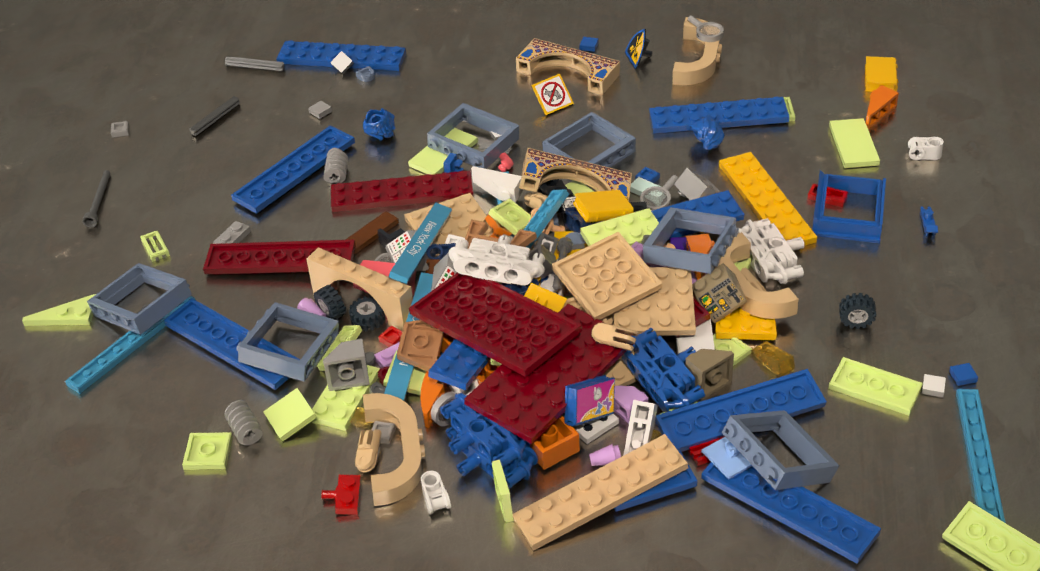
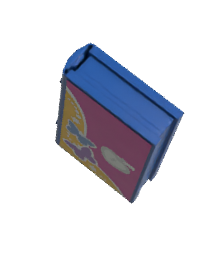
(589, 400)

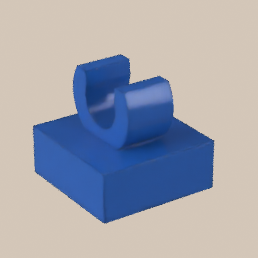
(452, 164)

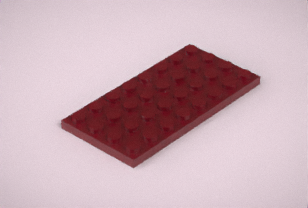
(496, 321)
(535, 402)

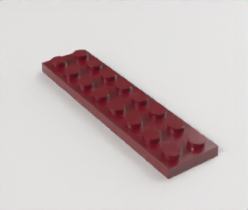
(400, 191)
(270, 256)

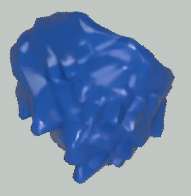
(379, 124)
(708, 132)

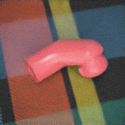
(506, 162)

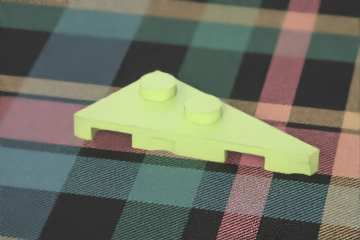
(70, 313)

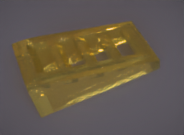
(775, 359)

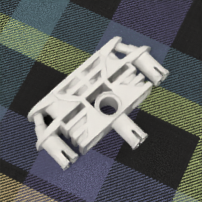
(771, 252)
(496, 261)

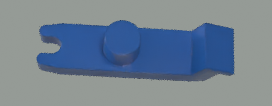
(928, 221)

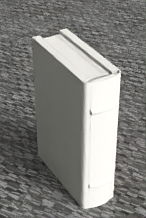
(701, 340)

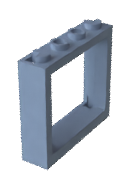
(480, 119)
(624, 142)
(692, 220)
(104, 302)
(282, 364)
(819, 464)

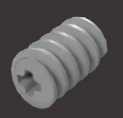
(335, 166)
(243, 422)

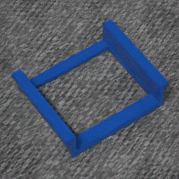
(843, 227)

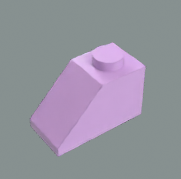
(624, 400)

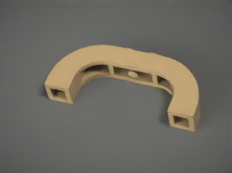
(700, 70)
(759, 303)
(401, 482)

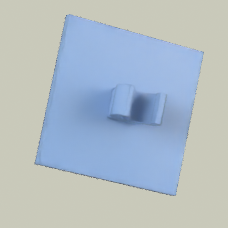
(726, 457)

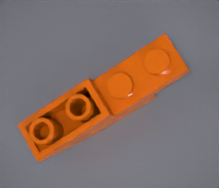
(430, 392)

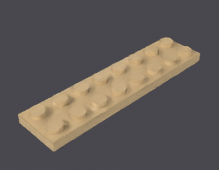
(599, 491)

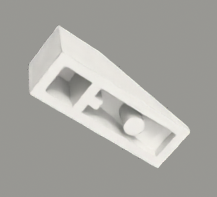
(497, 183)
(640, 425)

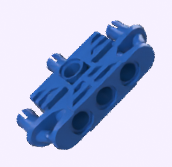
(660, 381)
(482, 433)
(513, 471)

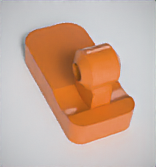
(498, 229)

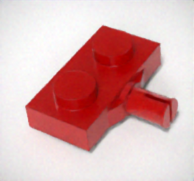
(345, 494)

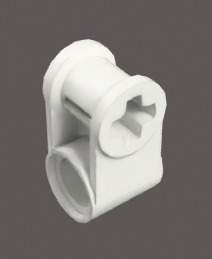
(927, 149)
(434, 492)

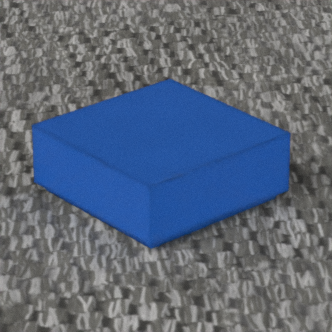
(589, 44)
(648, 174)
(963, 374)

